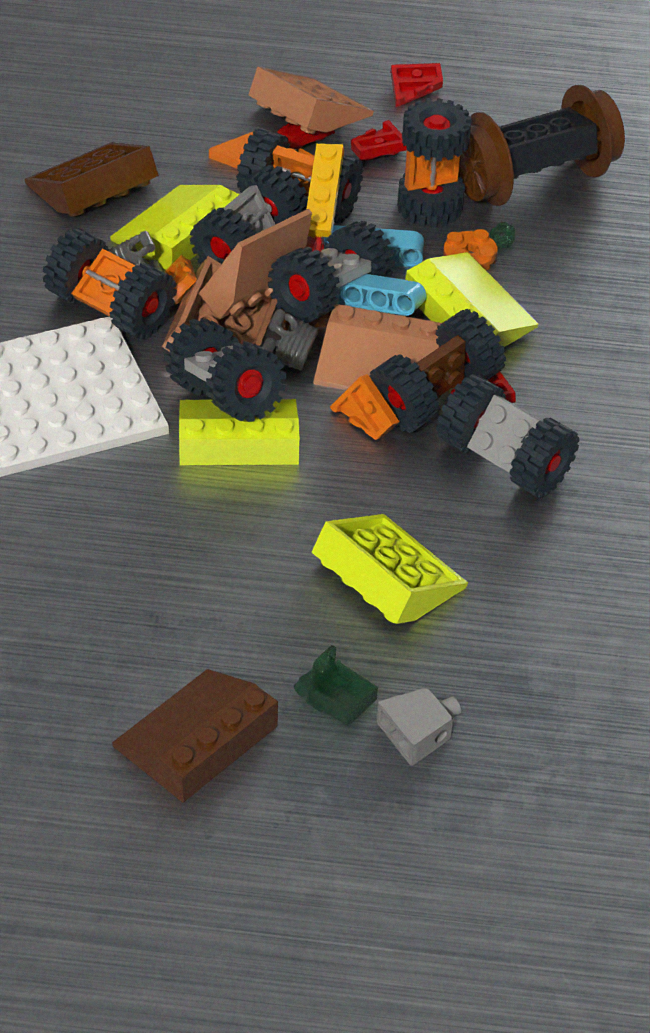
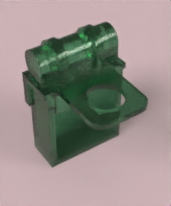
(336, 688)

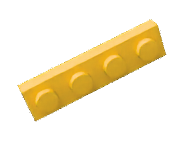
(324, 188)

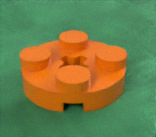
(476, 241)

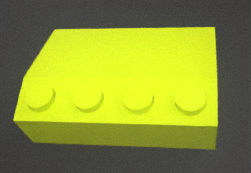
(172, 220)
(462, 283)
(216, 438)
(387, 566)

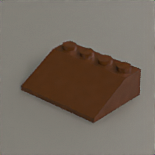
(94, 177)
(199, 731)

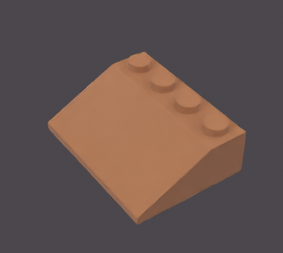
(305, 101)
(245, 271)
(246, 326)
(364, 339)

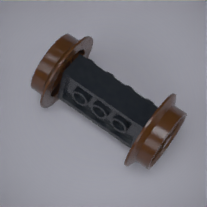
(583, 131)

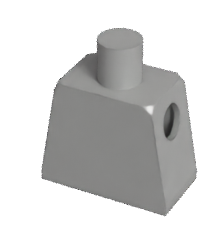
(417, 722)

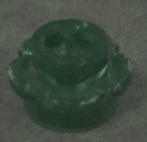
(508, 237)

